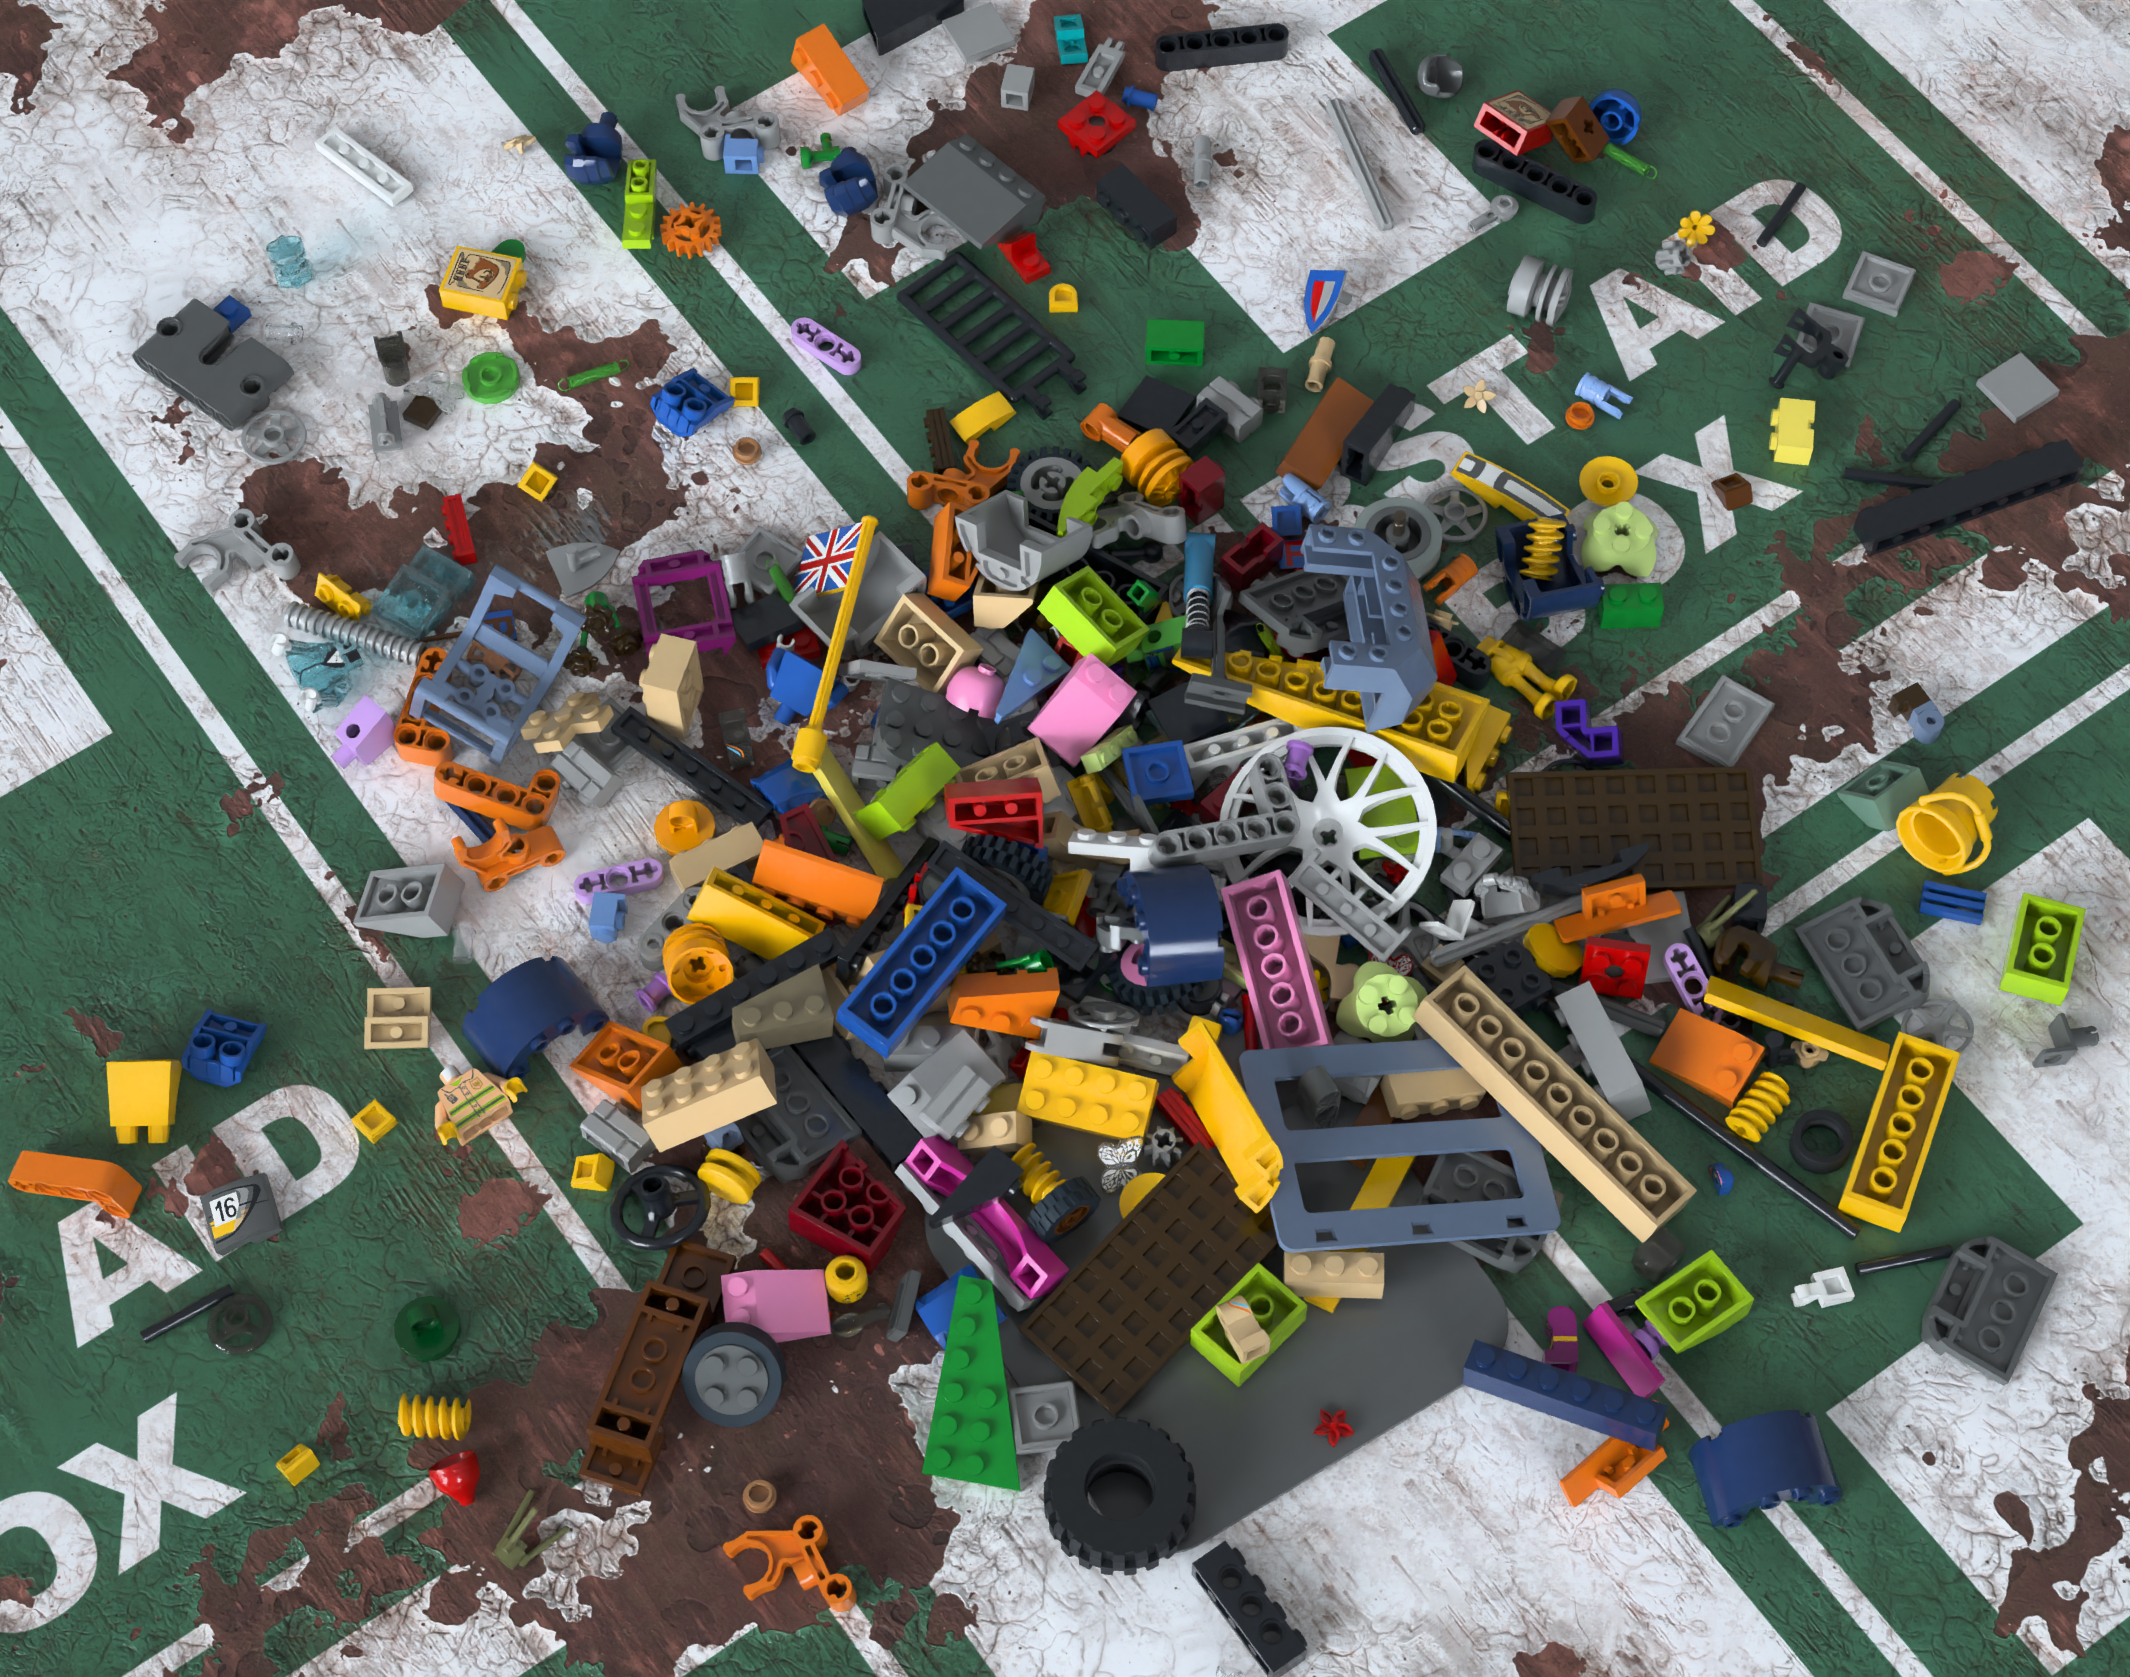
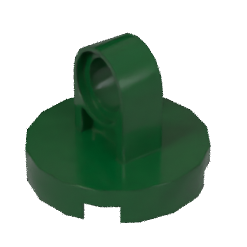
(427, 1328)

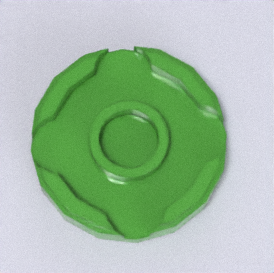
(491, 378)

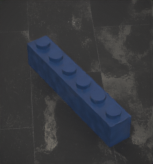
(1564, 1395)

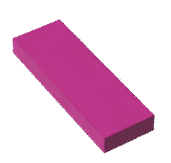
(1623, 1351)

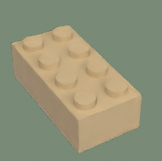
(708, 1095)

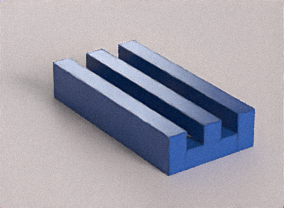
(1952, 897)

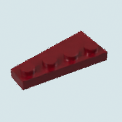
(804, 834)

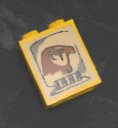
(482, 282)

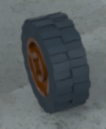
(1064, 1209)

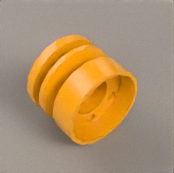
(1154, 466)
(696, 962)

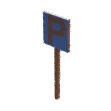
(499, 620)

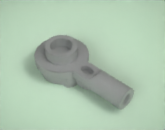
(1502, 209)

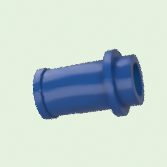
(1139, 98)

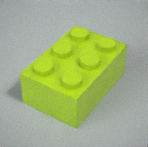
(1093, 617)
(2042, 949)
(1274, 1309)

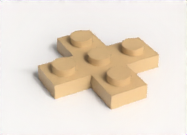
(557, 728)

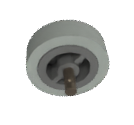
(1408, 529)

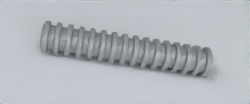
(354, 633)

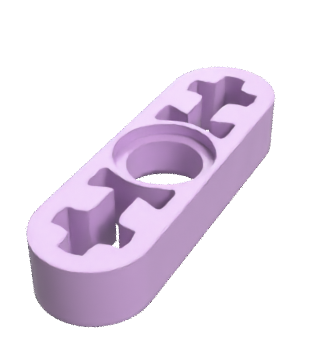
(831, 356)
(638, 867)
(1675, 968)

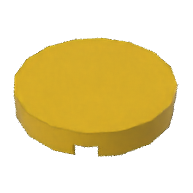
(1550, 952)

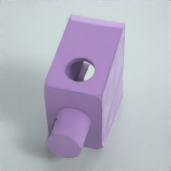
(364, 734)

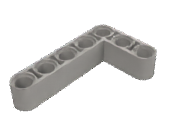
(1237, 829)

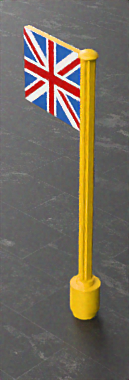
(830, 565)

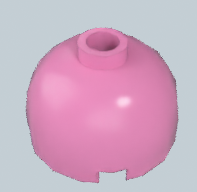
(976, 689)

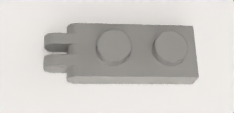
(1101, 68)

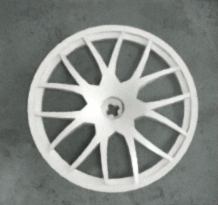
(1331, 816)

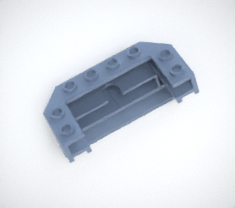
(1386, 622)

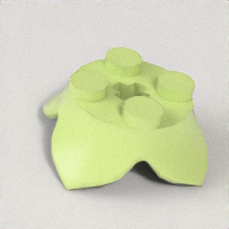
(1621, 538)
(1359, 1010)

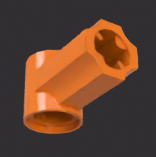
(1104, 425)

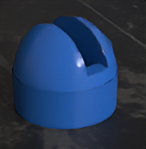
(1230, 1025)

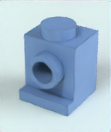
(742, 155)
(607, 916)

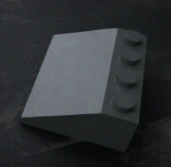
(975, 192)

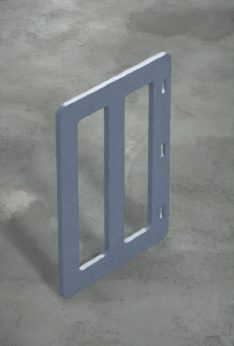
(1392, 1225)

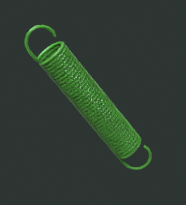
(1627, 159)
(593, 375)
(782, 582)

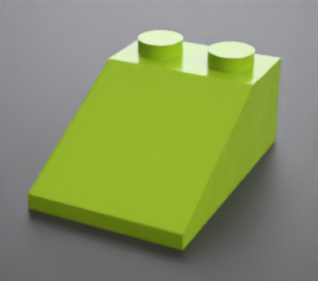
(1390, 813)
(1696, 1303)

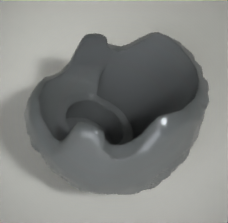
(1440, 76)

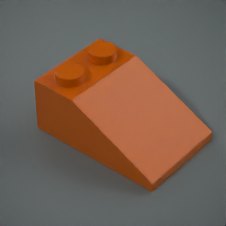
(1708, 1057)
(623, 1061)

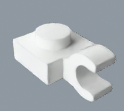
(1827, 1286)

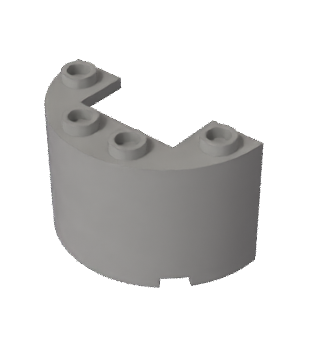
(1011, 549)
(883, 582)

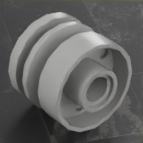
(1535, 289)

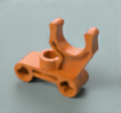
(956, 486)
(494, 859)
(802, 1554)

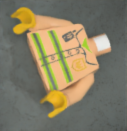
(473, 1103)

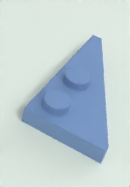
(1034, 672)

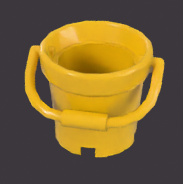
(1947, 824)

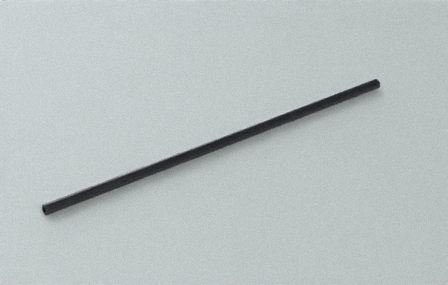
(1698, 1116)

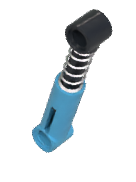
(1198, 595)

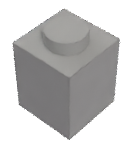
(1017, 87)

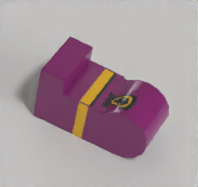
(1562, 1332)

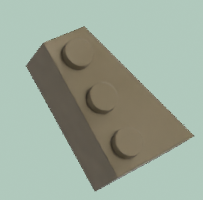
(786, 1013)

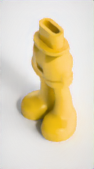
(1510, 667)

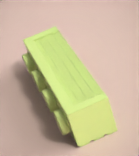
(1109, 749)

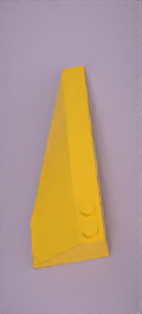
(1431, 737)

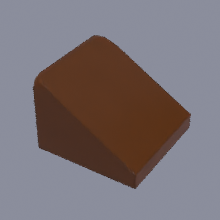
(1733, 491)

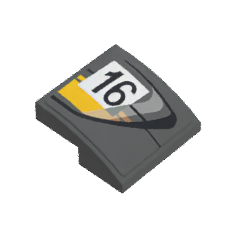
(241, 1213)

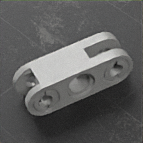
(653, 939)
(1074, 1041)

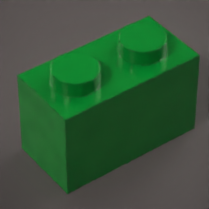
(1175, 342)
(1631, 606)

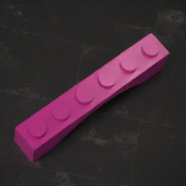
(1027, 1257)

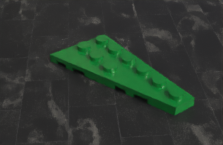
(971, 1413)

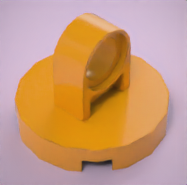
(683, 826)

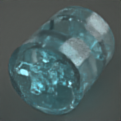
(289, 261)

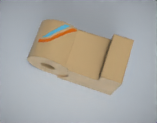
(1243, 1330)

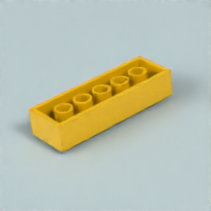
(1899, 1132)

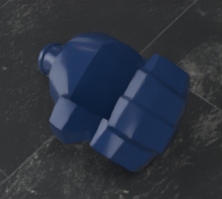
(595, 152)
(849, 183)

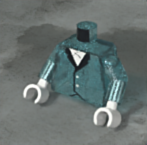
(318, 670)

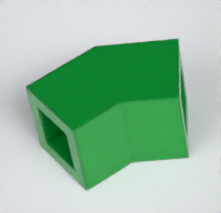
(1143, 596)

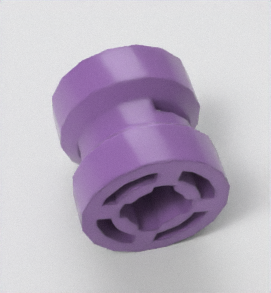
(1649, 1339)

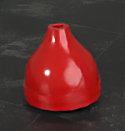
(457, 1476)

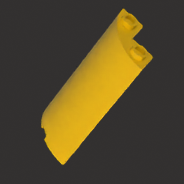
(1229, 1118)

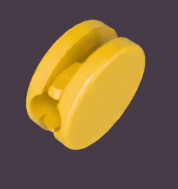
(729, 1176)

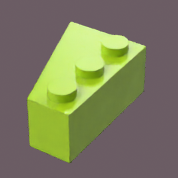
(909, 793)

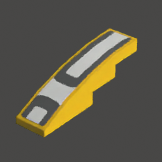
(1505, 488)

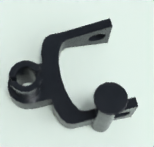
(1829, 355)
(1774, 1039)

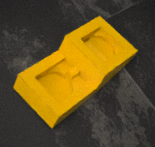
(982, 415)

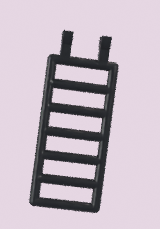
(1027, 390)

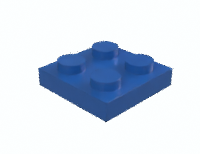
(1158, 772)

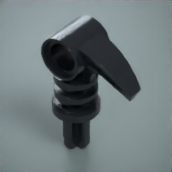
(1146, 690)

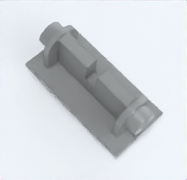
(384, 424)

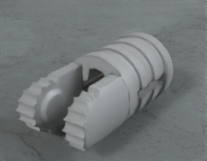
(736, 572)

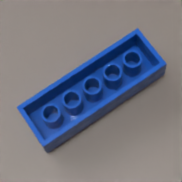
(921, 962)

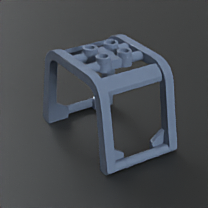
(476, 708)

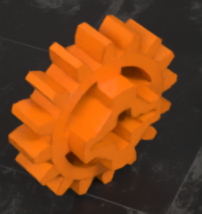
(691, 230)

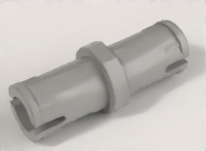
(1201, 162)

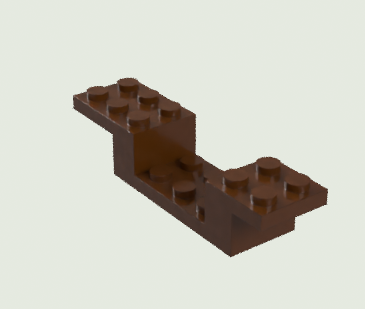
(630, 1412)

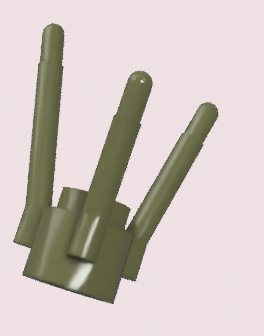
(1710, 930)
(511, 1548)

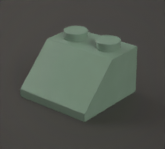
(1883, 793)

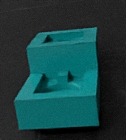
(1070, 39)

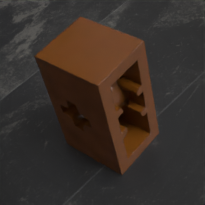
(1577, 129)

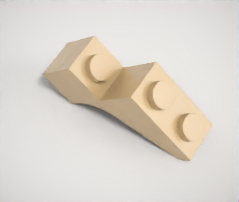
(1323, 957)

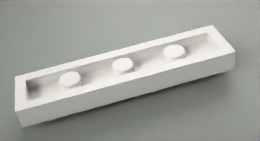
(364, 166)

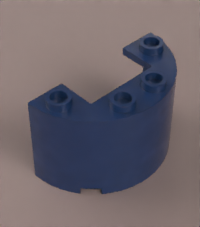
(1544, 598)
(1178, 923)
(527, 1012)
(1762, 1464)

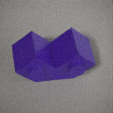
(1596, 745)

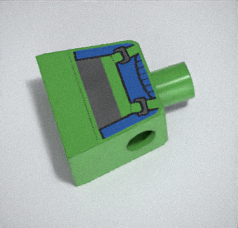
(1160, 645)

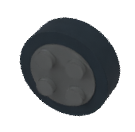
(733, 1374)

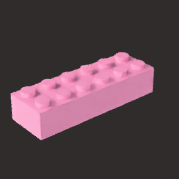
(1276, 963)

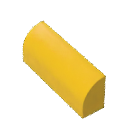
(751, 916)

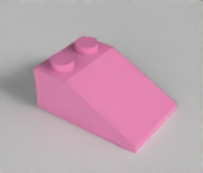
(1081, 709)
(779, 1302)

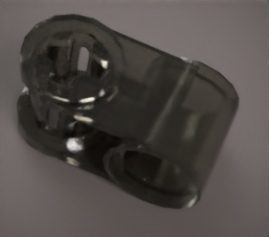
(393, 358)

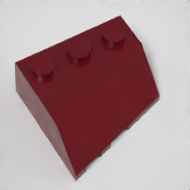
(847, 1210)

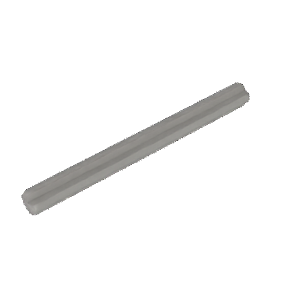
(1359, 164)
(1505, 931)

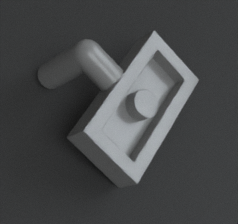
(1470, 863)

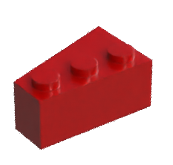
(997, 808)

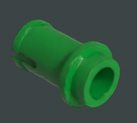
(835, 838)

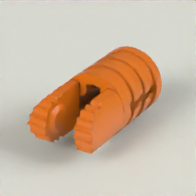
(1452, 577)

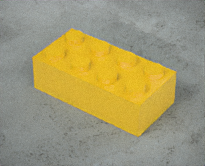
(1087, 1097)

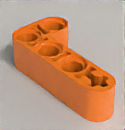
(421, 731)
(450, 778)
(77, 1179)

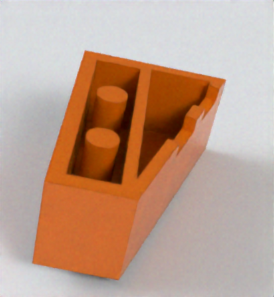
(829, 70)
(950, 565)
(1003, 1001)

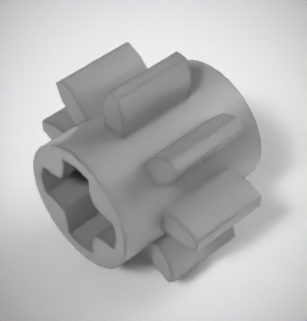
(1673, 257)
(1160, 1153)

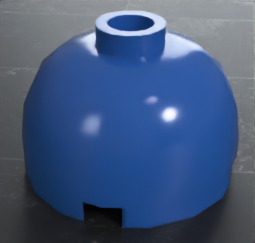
(1618, 114)

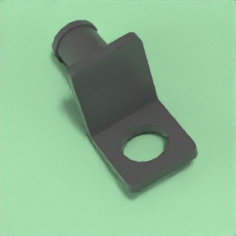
(2065, 1042)

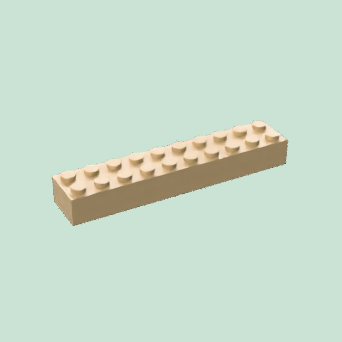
(1554, 1104)

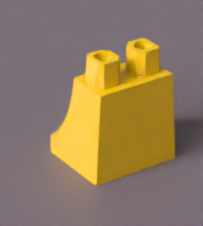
(143, 1096)

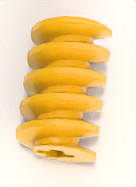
(1543, 548)
(1759, 1107)
(1036, 1176)
(433, 1418)

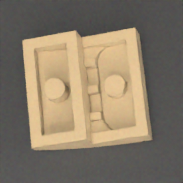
(398, 1018)

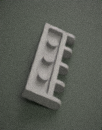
(1347, 908)

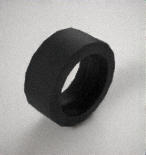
(1830, 1121)

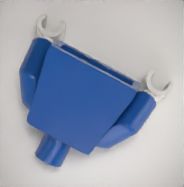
(796, 683)

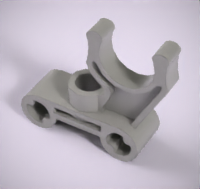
(716, 122)
(898, 218)
(1139, 520)
(243, 542)

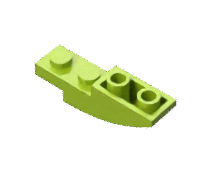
(640, 204)
(1088, 493)

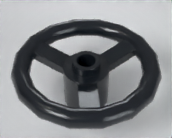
(659, 1204)

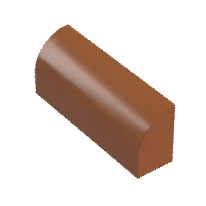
(1322, 437)

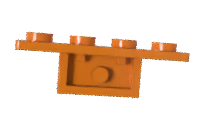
(1616, 907)
(1613, 1468)

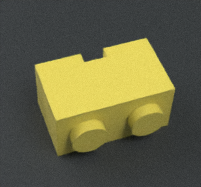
(1793, 431)

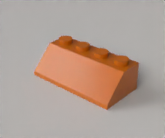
(817, 884)

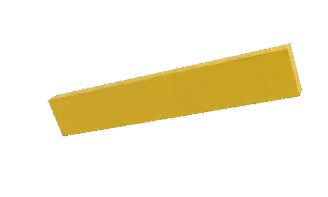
(1797, 1023)
(1376, 1192)

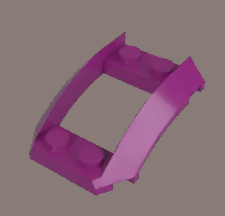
(679, 568)

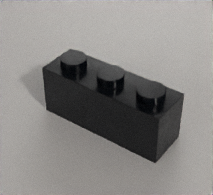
(1136, 207)

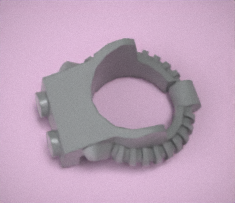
(1495, 903)

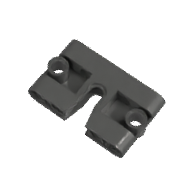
(183, 360)

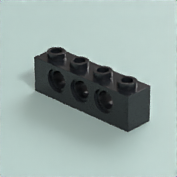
(1274, 1657)

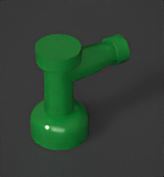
(827, 153)

